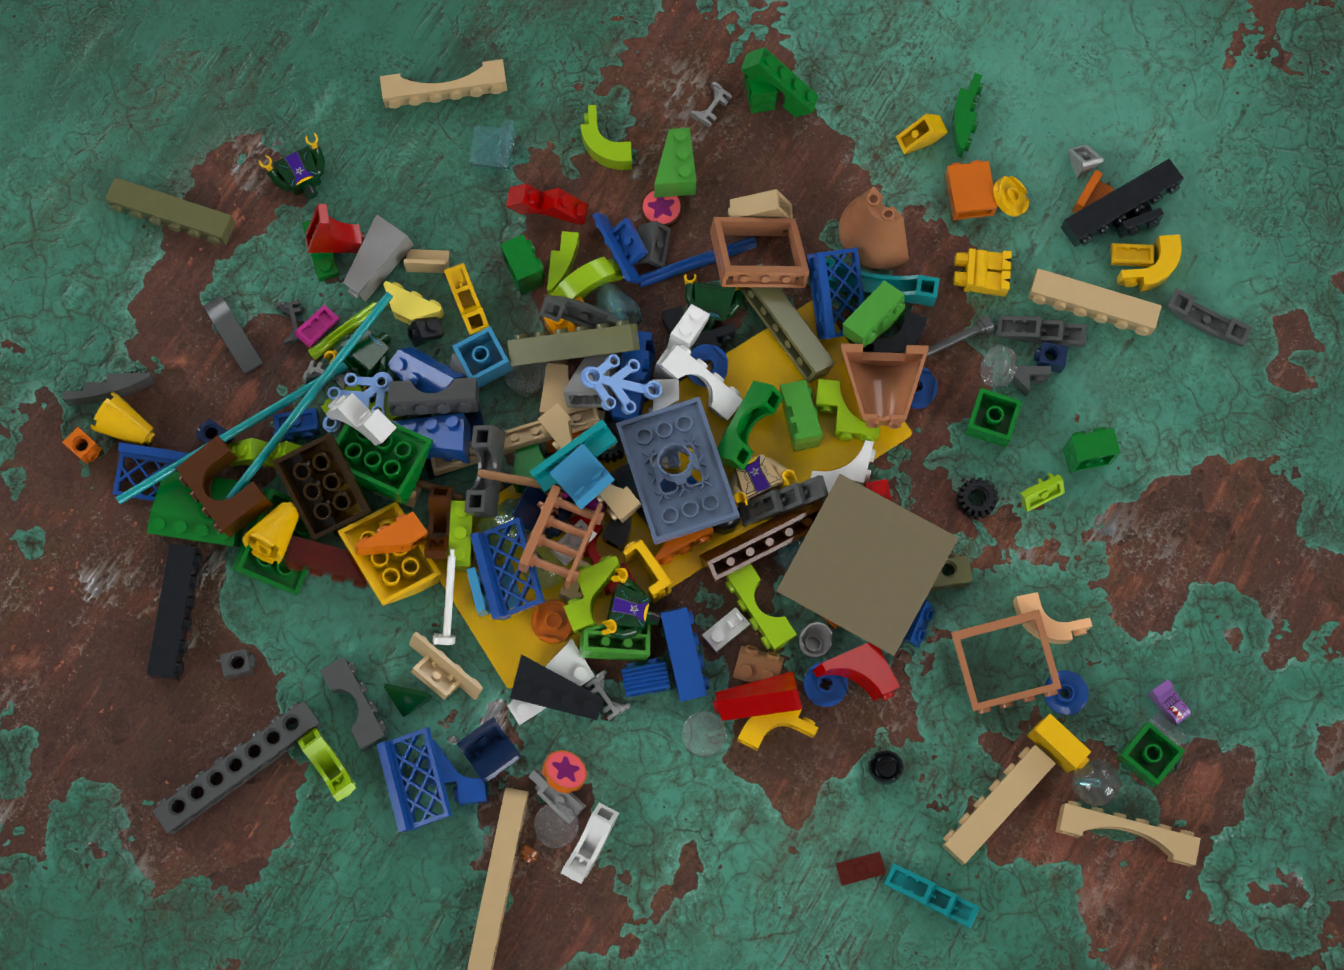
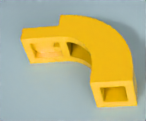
(1168, 254)
(466, 298)
(759, 726)

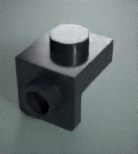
(424, 329)

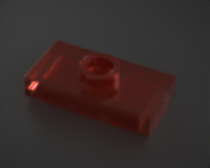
(860, 868)

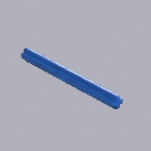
(695, 262)

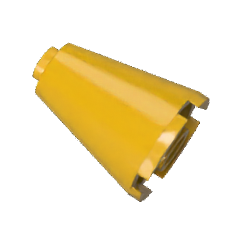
(122, 422)
(273, 533)

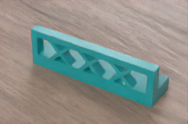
(596, 439)

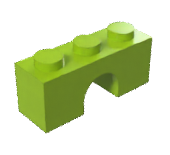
(459, 535)

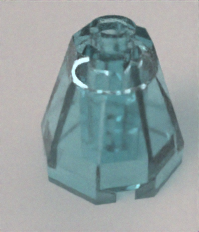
(618, 303)

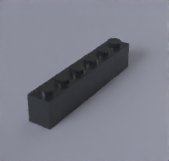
(1121, 203)
(174, 612)

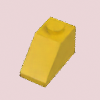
(922, 133)

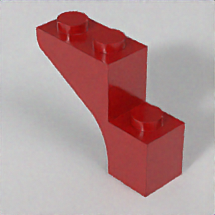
(552, 203)

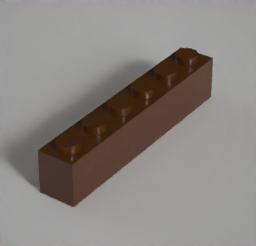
(759, 541)

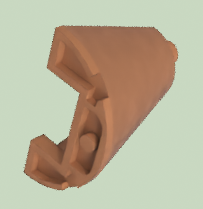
(875, 231)
(884, 382)

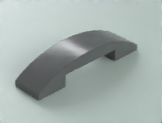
(575, 311)
(1207, 321)
(233, 335)

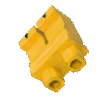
(984, 271)

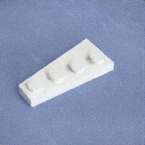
(564, 663)

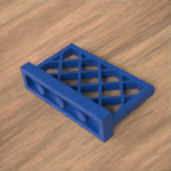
(821, 290)
(143, 453)
(493, 579)
(399, 789)

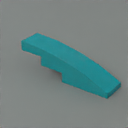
(932, 896)

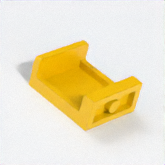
(662, 583)

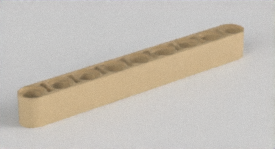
(498, 880)

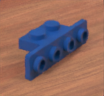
(624, 245)

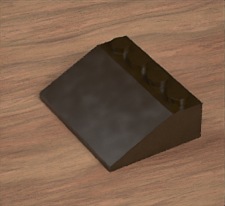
(322, 486)

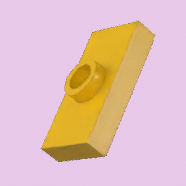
(1131, 255)

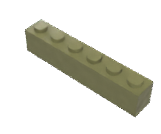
(170, 211)
(790, 331)
(573, 344)

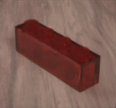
(324, 560)

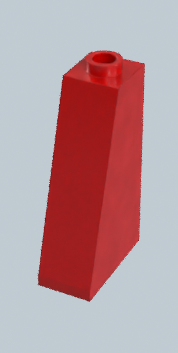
(759, 698)

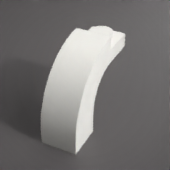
(590, 843)

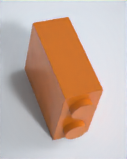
(970, 190)

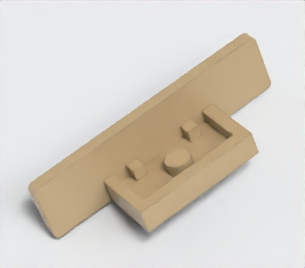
(440, 672)

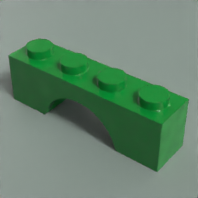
(766, 68)
(759, 402)

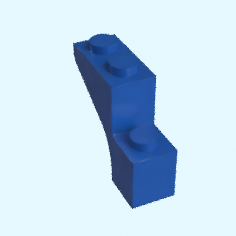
(468, 790)

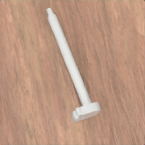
(446, 638)

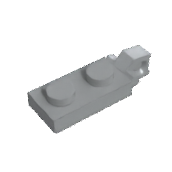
(550, 795)

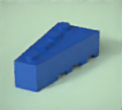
(646, 359)
(449, 434)
(683, 653)

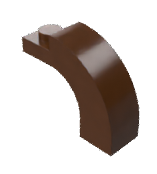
(439, 522)

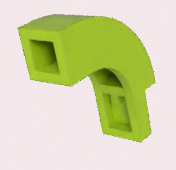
(605, 152)
(588, 278)
(328, 764)

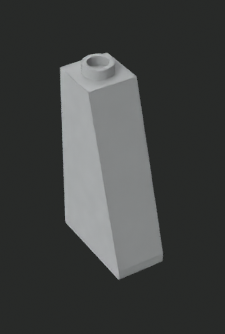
(376, 258)
(581, 396)

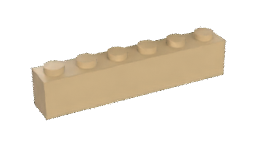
(1094, 302)
(998, 804)

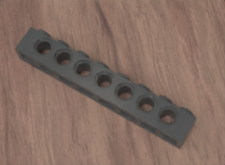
(166, 808)

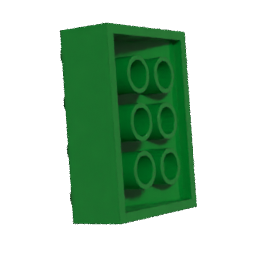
(387, 467)
(181, 517)
(272, 574)

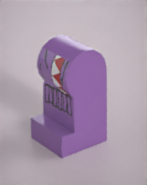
(1169, 702)

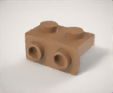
(757, 665)

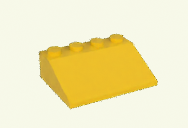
(390, 574)

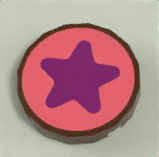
(661, 209)

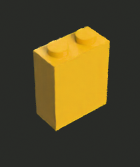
(1059, 744)

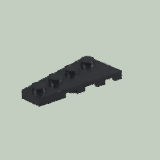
(550, 690)

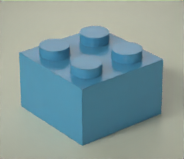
(483, 357)

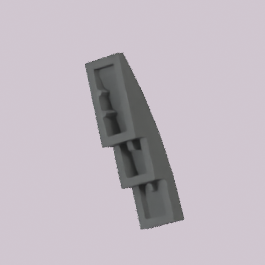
(1037, 331)
(120, 383)
(783, 500)

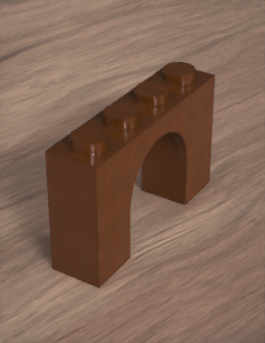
(199, 473)

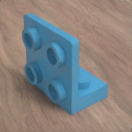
(581, 476)
(479, 594)

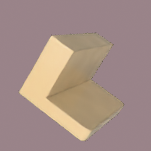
(427, 261)

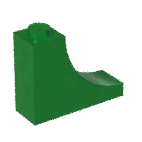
(525, 460)

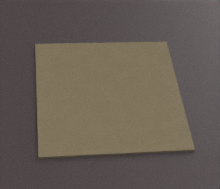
(867, 564)

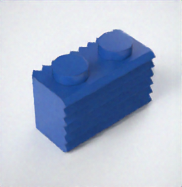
(645, 678)

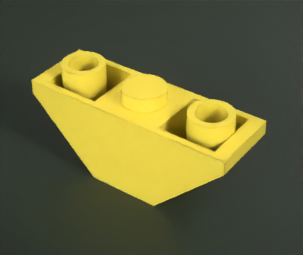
(410, 305)

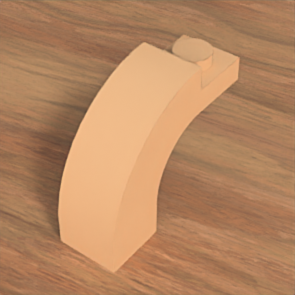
(1056, 631)

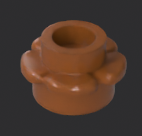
(528, 853)

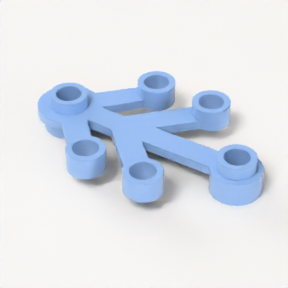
(617, 384)
(364, 397)

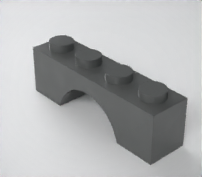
(457, 398)
(489, 449)
(367, 728)

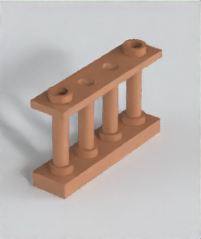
(538, 539)

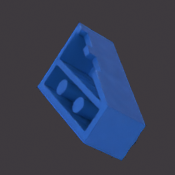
(422, 370)

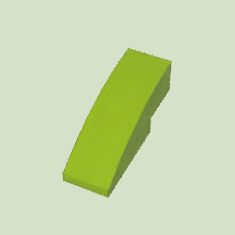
(563, 260)

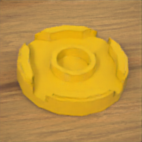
(1011, 196)

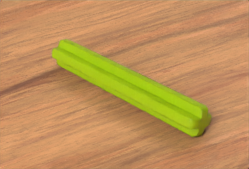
(334, 337)

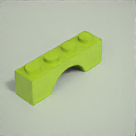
(775, 630)

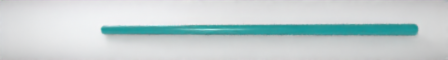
(311, 394)
(226, 436)

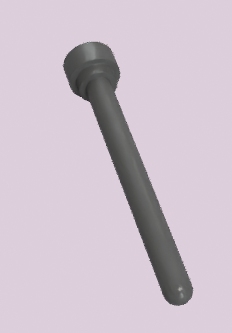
(983, 326)

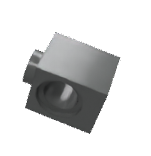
(228, 664)

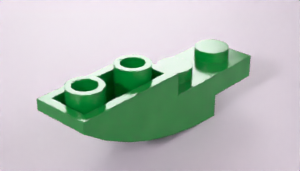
(964, 115)

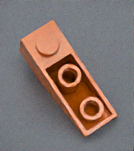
(398, 537)
(683, 545)

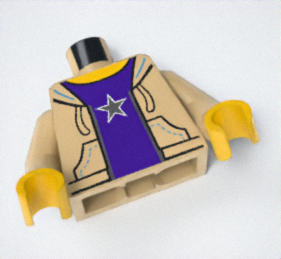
(758, 478)

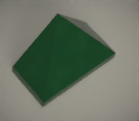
(406, 699)

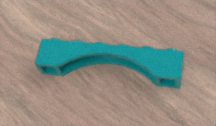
(917, 288)

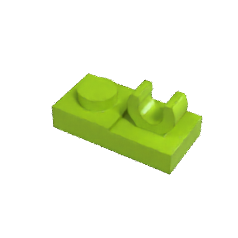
(1042, 492)

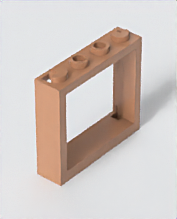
(759, 275)
(1026, 696)

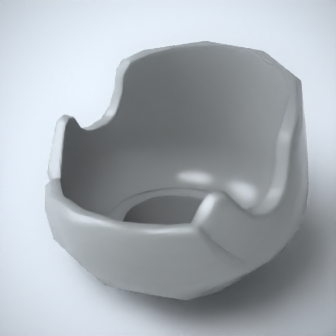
(815, 640)

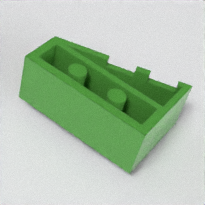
(676, 169)
(875, 315)
(801, 415)
(598, 646)

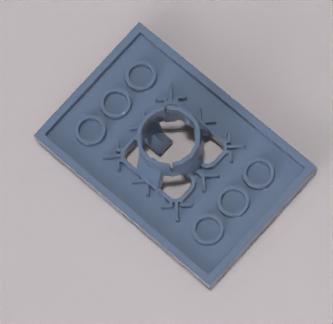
(689, 505)

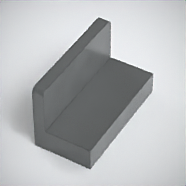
(656, 240)

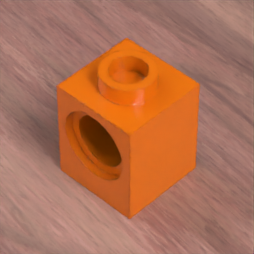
(76, 440)

